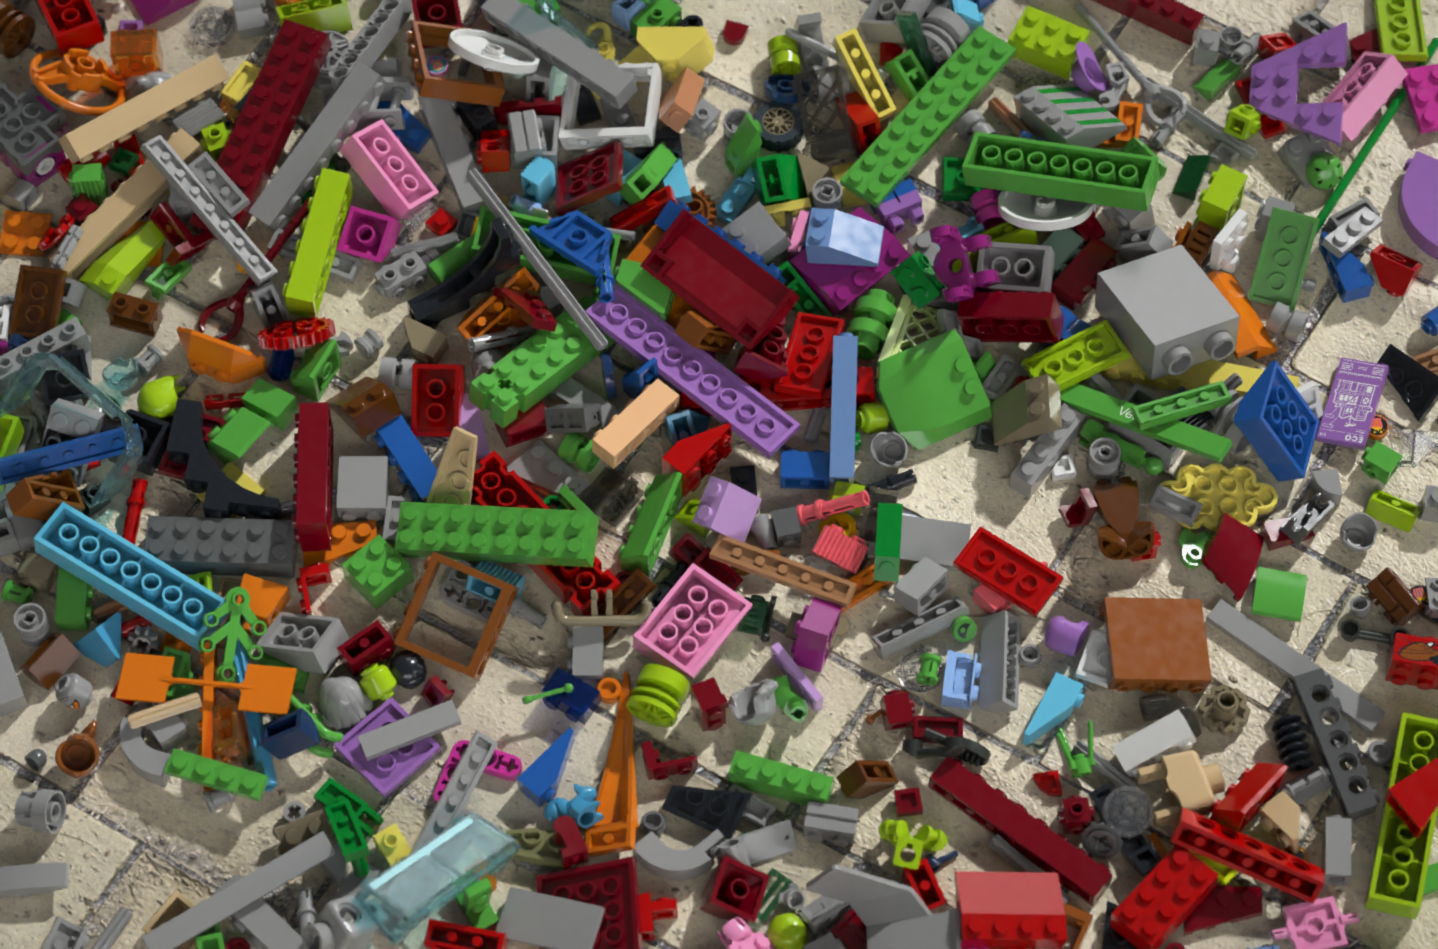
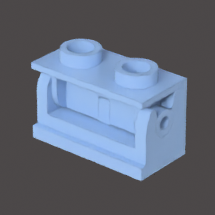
(959, 680)

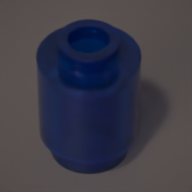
(280, 364)

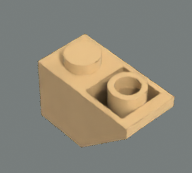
(1282, 819)

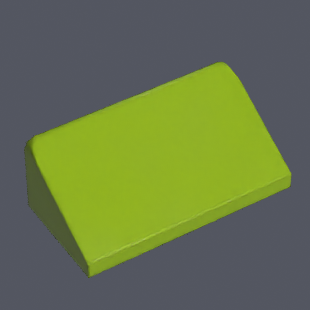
(1392, 510)

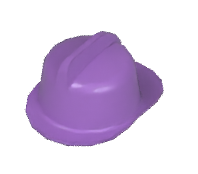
(1086, 70)

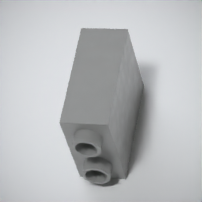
(1167, 312)

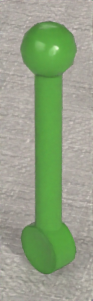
(568, 688)

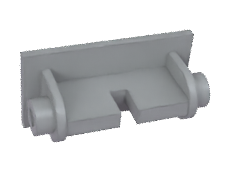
(1307, 784)

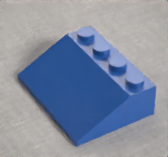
(1278, 424)

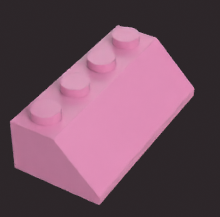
(1366, 90)
(388, 170)

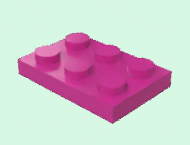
(1422, 94)

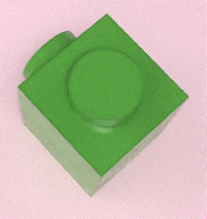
(1380, 462)

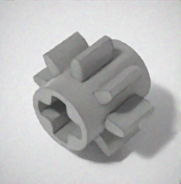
(144, 634)

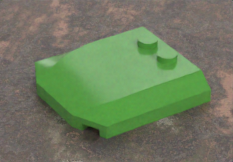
(932, 390)

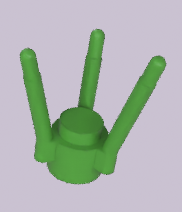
(1078, 763)

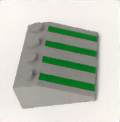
(1066, 115)

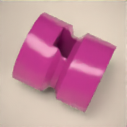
(986, 208)

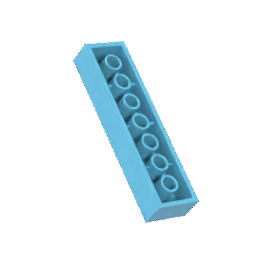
(128, 574)

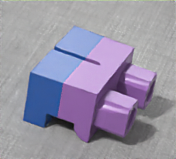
(900, 205)

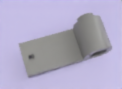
(760, 844)

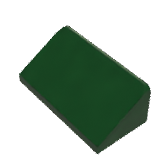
(1192, 176)

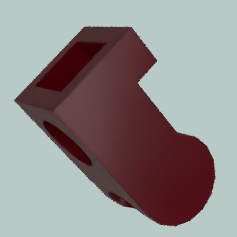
(573, 845)

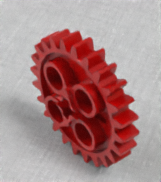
(309, 333)

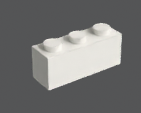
(1159, 739)

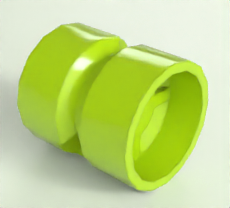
(783, 55)

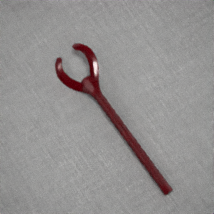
(235, 302)

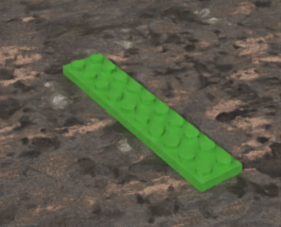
(927, 117)

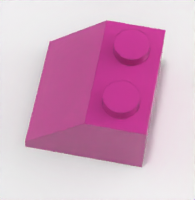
(368, 234)

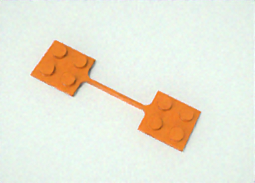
(25, 229)
(262, 690)

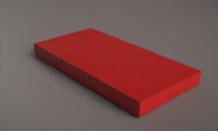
(809, 355)
(1008, 571)

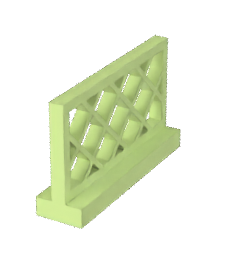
(902, 324)

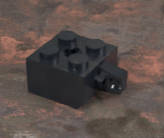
(154, 439)

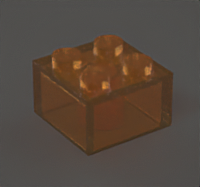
(136, 52)

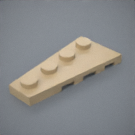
(456, 470)

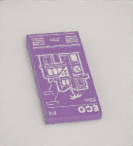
(1352, 403)

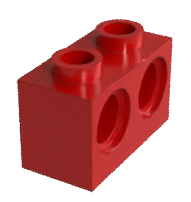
(494, 151)

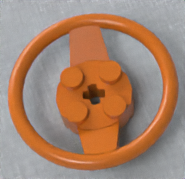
(79, 73)

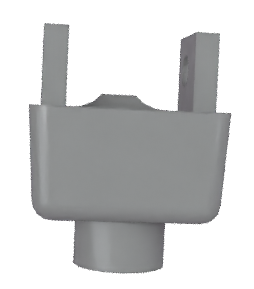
(333, 932)

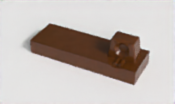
(628, 597)

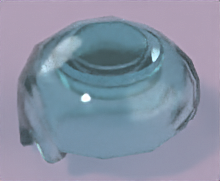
(121, 374)

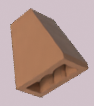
(680, 99)

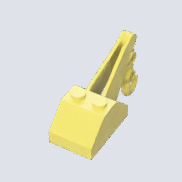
(668, 46)

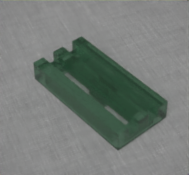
(770, 908)

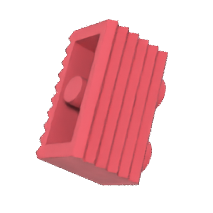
(840, 549)

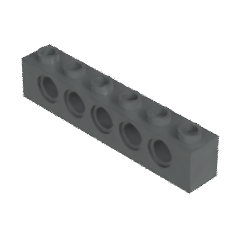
(1352, 804)

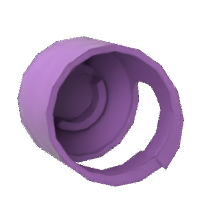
(1065, 635)

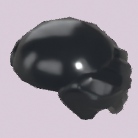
(408, 669)

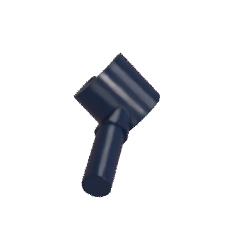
(17, 340)
(936, 863)

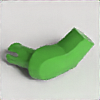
(790, 702)

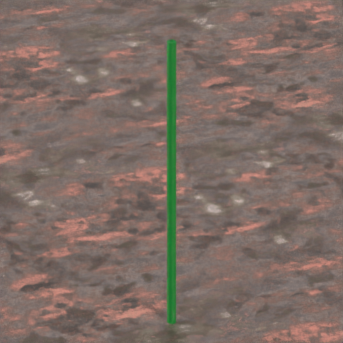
(1369, 144)

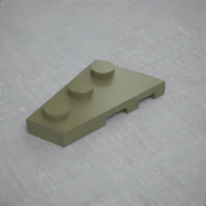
(539, 847)

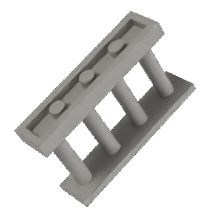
(395, 90)

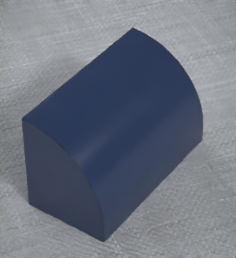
(289, 734)

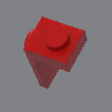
(310, 576)

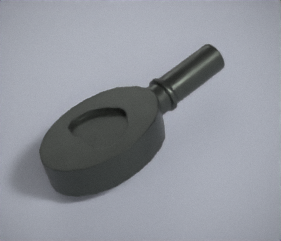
(974, 753)

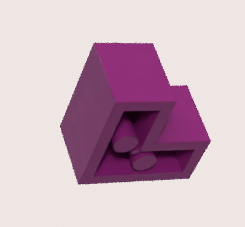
(815, 634)

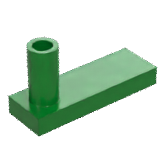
(349, 836)

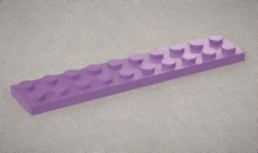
(694, 372)

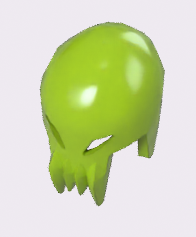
(159, 397)

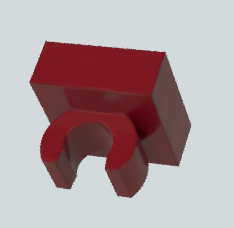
(436, 692)

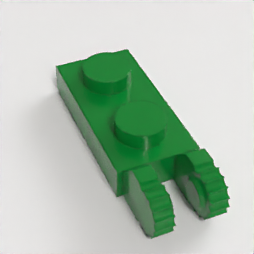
(333, 792)

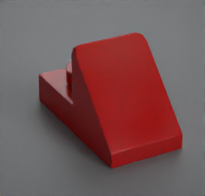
(1273, 44)

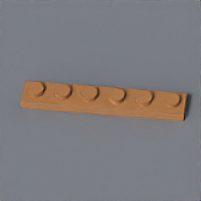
(783, 570)

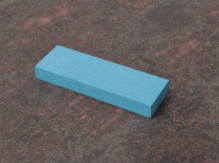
(677, 180)

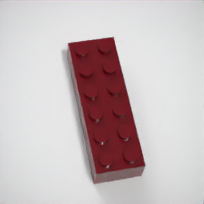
(313, 477)

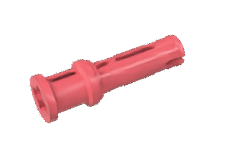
(823, 509)

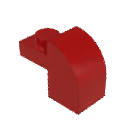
(656, 910)

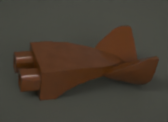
(1119, 509)

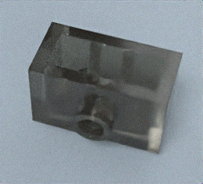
(868, 522)

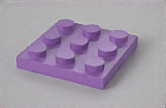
(391, 769)

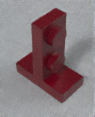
(178, 235)

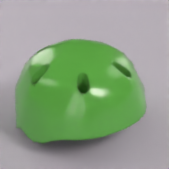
(1328, 174)

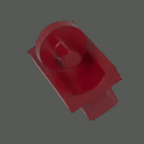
(1089, 229)

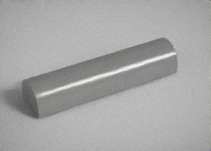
(918, 627)

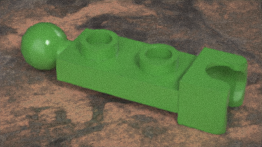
(1130, 452)

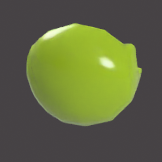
(787, 932)

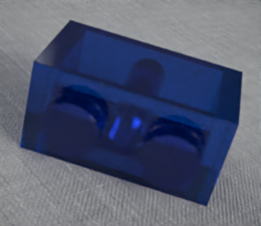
(578, 704)

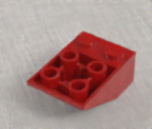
(698, 455)

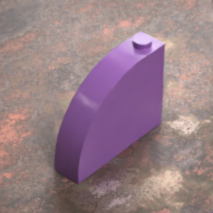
(1420, 202)

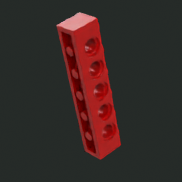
(1247, 855)

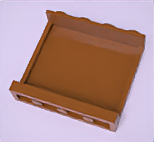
(1156, 644)

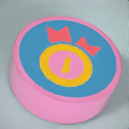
(437, 66)

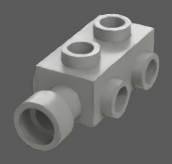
(404, 273)

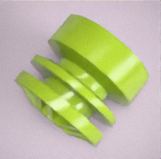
(658, 695)

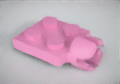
(740, 936)

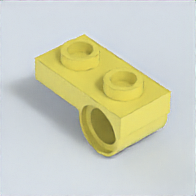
(391, 844)

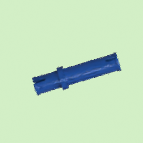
(605, 290)

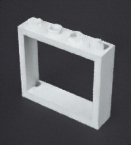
(598, 137)

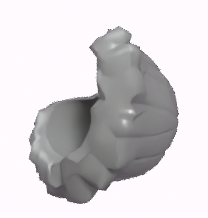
(343, 702)
(754, 703)

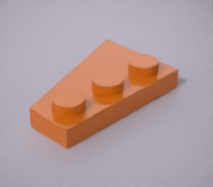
(346, 540)

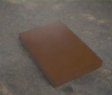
(37, 301)

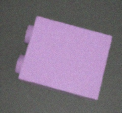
(727, 509)

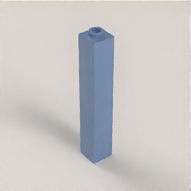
(843, 408)

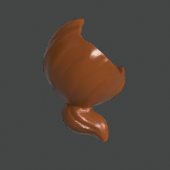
(79, 753)

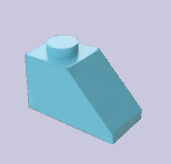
(969, 12)

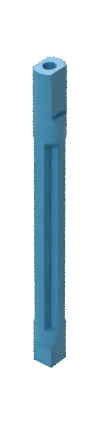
(254, 723)

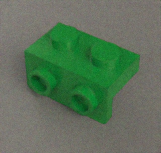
(918, 279)

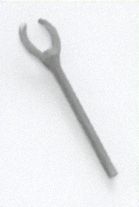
(1149, 90)

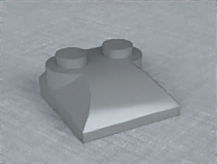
(1297, 152)

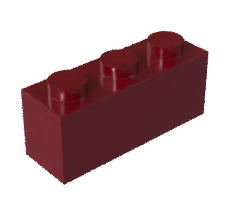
(1080, 276)

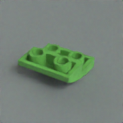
(1279, 594)

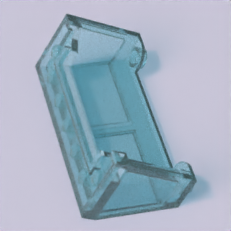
(435, 874)

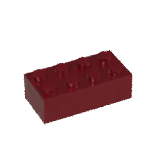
(1011, 317)

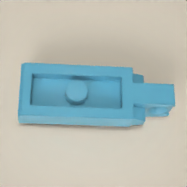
(736, 197)

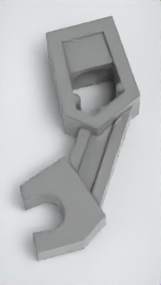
(1117, 82)

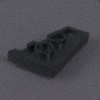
(1412, 381)

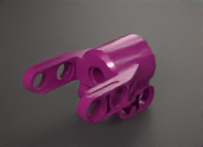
(954, 248)

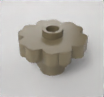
(1224, 710)

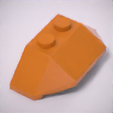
(492, 314)
(219, 358)

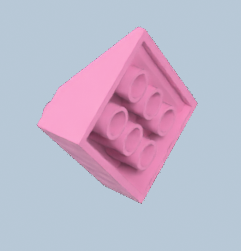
(691, 622)

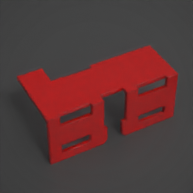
(220, 404)

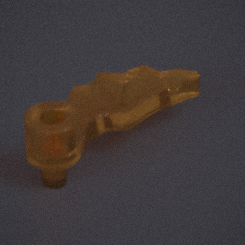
(232, 114)

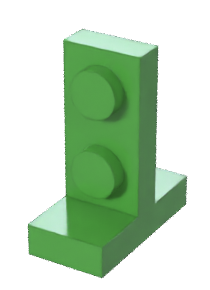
(476, 905)

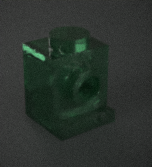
(755, 622)

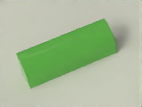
(451, 261)

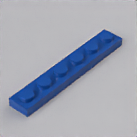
(62, 455)

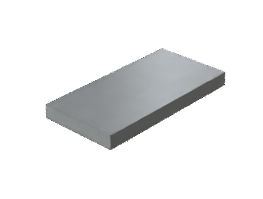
(931, 539)
(549, 920)

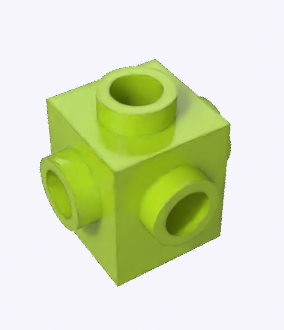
(1243, 122)
(214, 140)

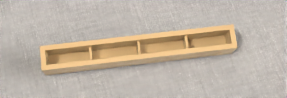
(143, 109)
(125, 207)

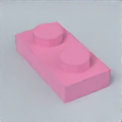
(799, 229)

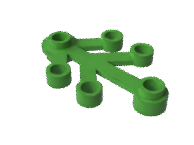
(233, 631)

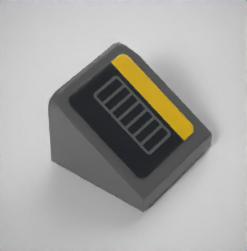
(466, 224)

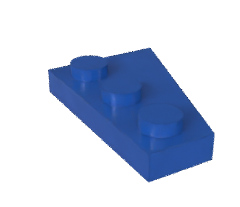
(414, 135)

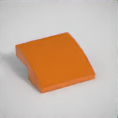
(1131, 116)

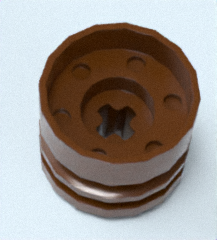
(15, 30)

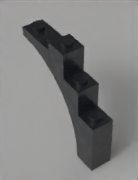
(476, 276)
(203, 475)

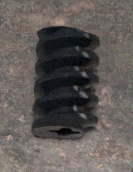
(1289, 743)

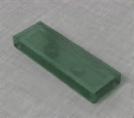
(915, 40)

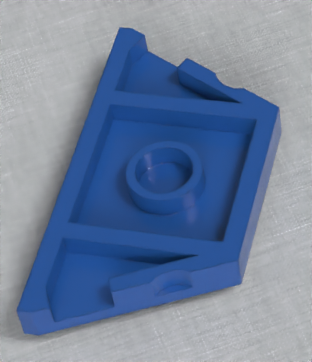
(576, 239)

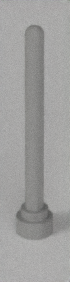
(793, 34)

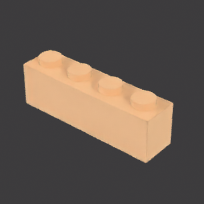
(635, 423)

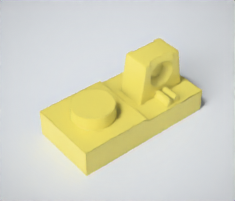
(778, 211)

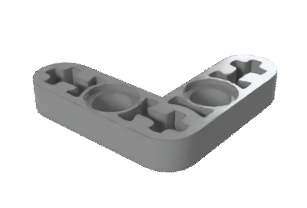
(452, 583)

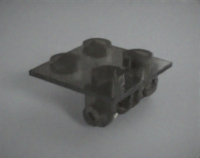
(611, 496)

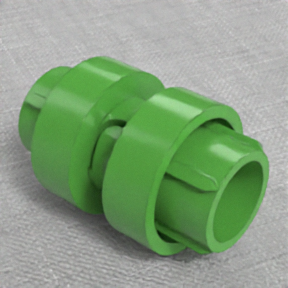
(872, 322)

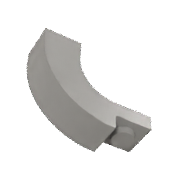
(143, 759)
(674, 863)

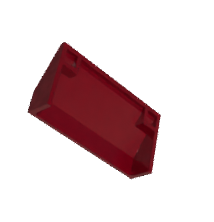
(719, 280)

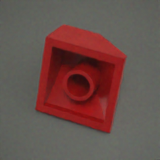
(1394, 270)

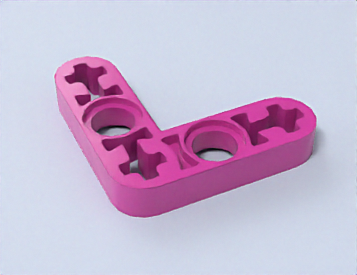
(454, 757)

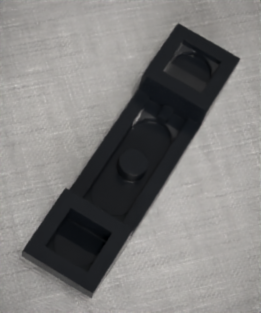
(1136, 850)

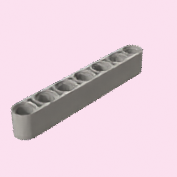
(371, 39)

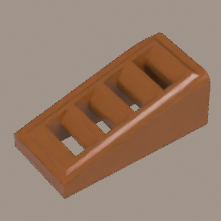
(1204, 234)

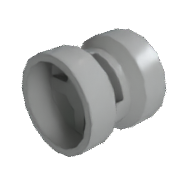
(1229, 40)

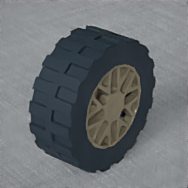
(780, 126)

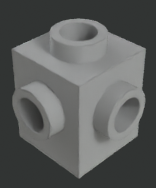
(704, 120)

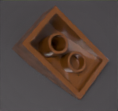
(365, 406)

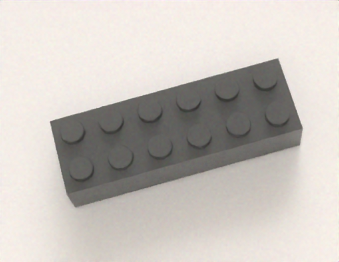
(223, 545)

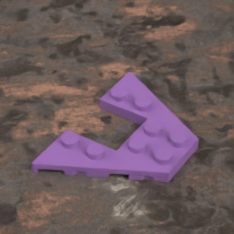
(1276, 85)

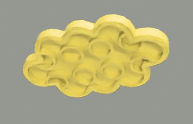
(1223, 491)

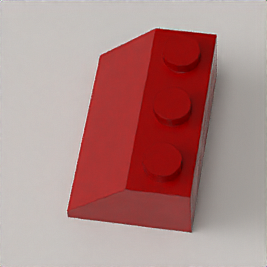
(1245, 798)

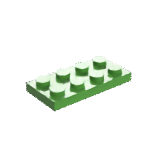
(1283, 258)

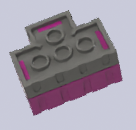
(31, 134)

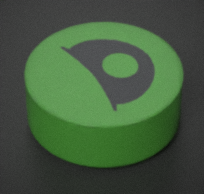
(963, 628)

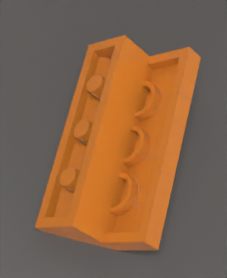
(1251, 332)

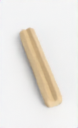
(164, 710)

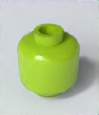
(872, 418)
(378, 682)

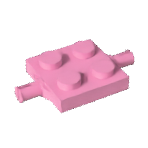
(1315, 925)

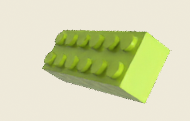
(318, 243)

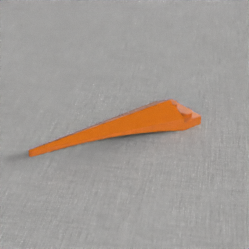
(617, 788)

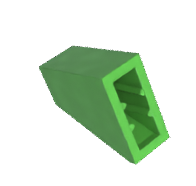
(644, 288)

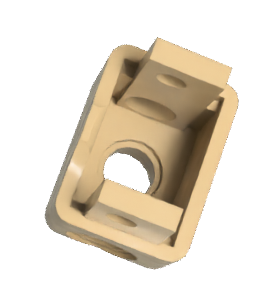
(1184, 783)

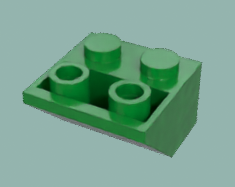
(778, 179)

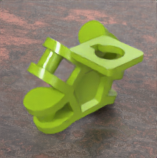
(924, 840)

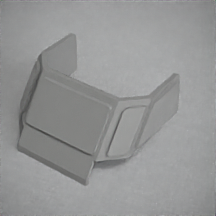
(890, 910)

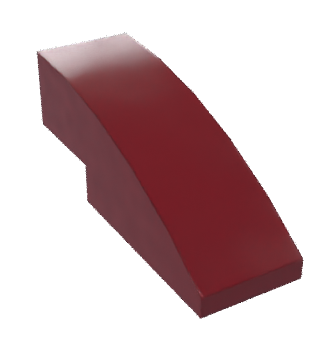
(690, 551)

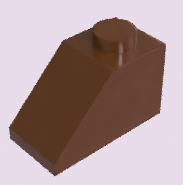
(866, 778)

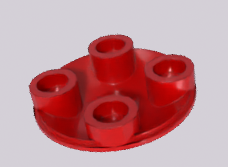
(55, 236)

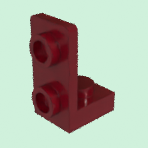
(662, 770)

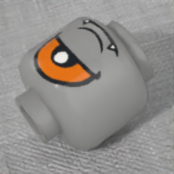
(74, 691)

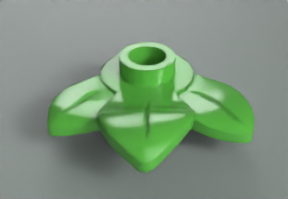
(1192, 547)

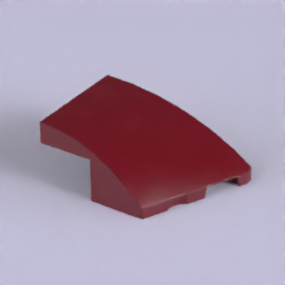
(1233, 554)

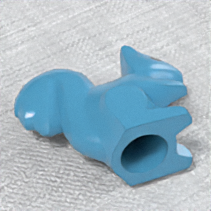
(579, 808)

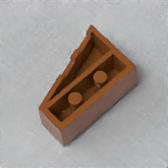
(704, 333)
(41, 495)

